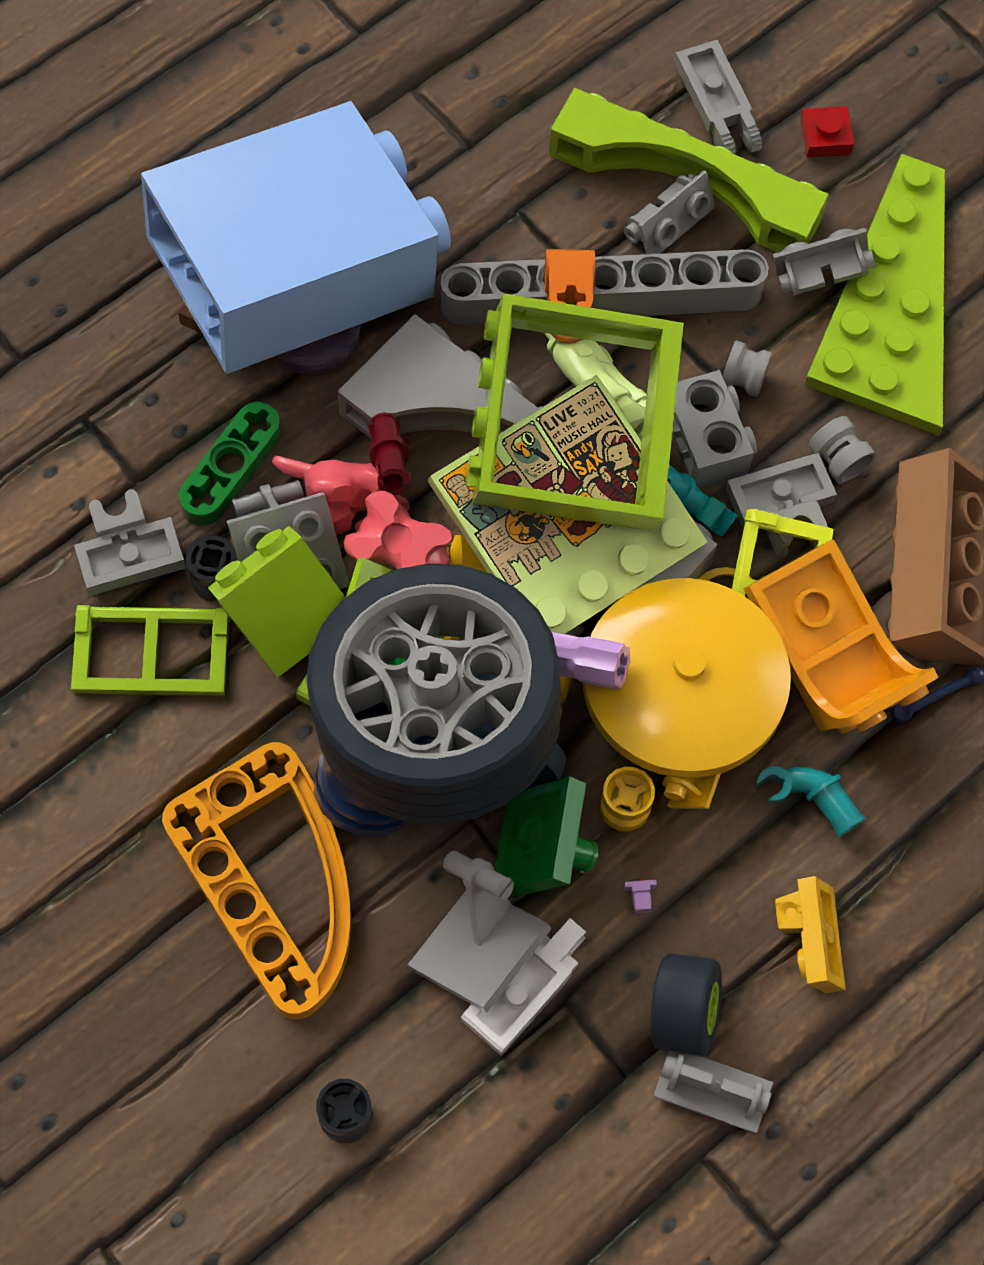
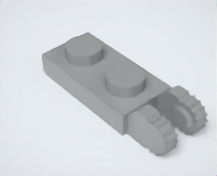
(717, 95)

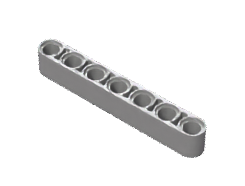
(626, 278)

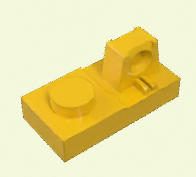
(815, 917)

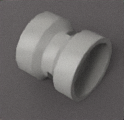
(842, 449)

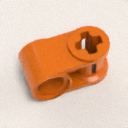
(570, 279)

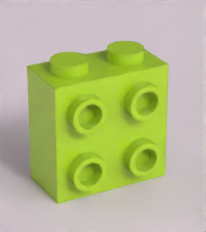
(278, 598)

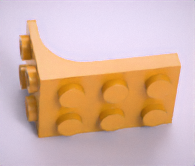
(836, 643)

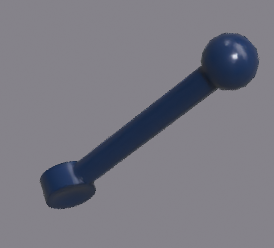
(973, 676)

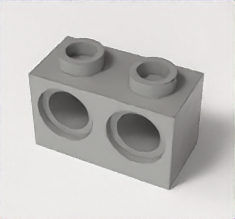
(698, 431)

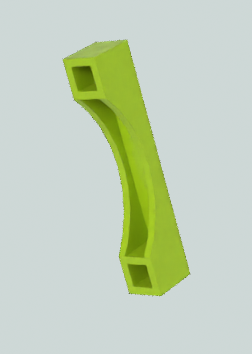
(606, 137)

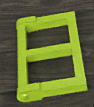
(148, 684)

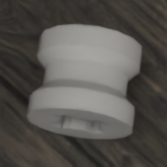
(746, 368)

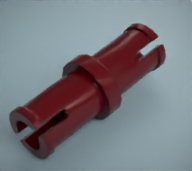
(389, 453)

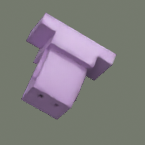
(641, 894)

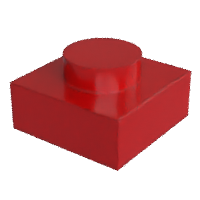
(827, 131)

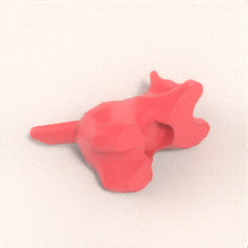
(343, 484)
(395, 538)

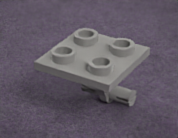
(286, 507)
(481, 937)

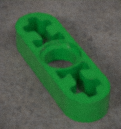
(230, 442)

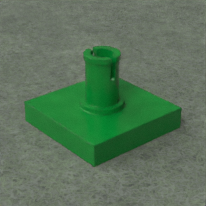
(542, 838)

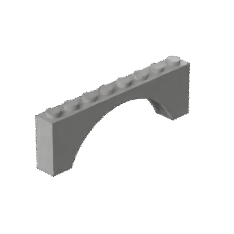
(436, 388)

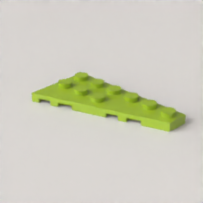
(890, 324)

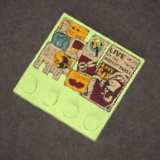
(561, 563)

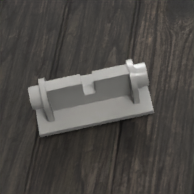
(679, 210)
(802, 263)
(714, 1090)

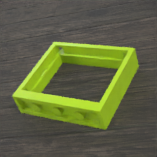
(592, 324)

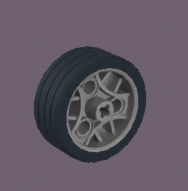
(435, 693)

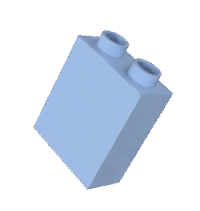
(293, 234)

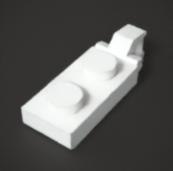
(529, 990)

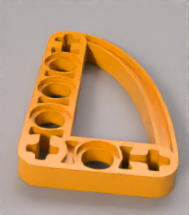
(236, 879)

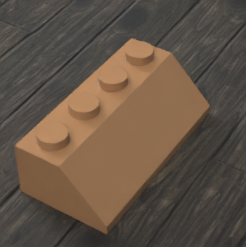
(939, 560)

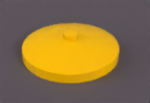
(699, 682)

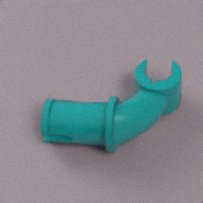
(706, 510)
(821, 788)

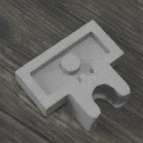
(787, 489)
(127, 548)

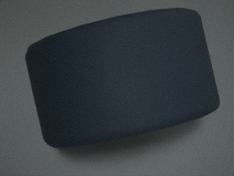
(686, 1004)

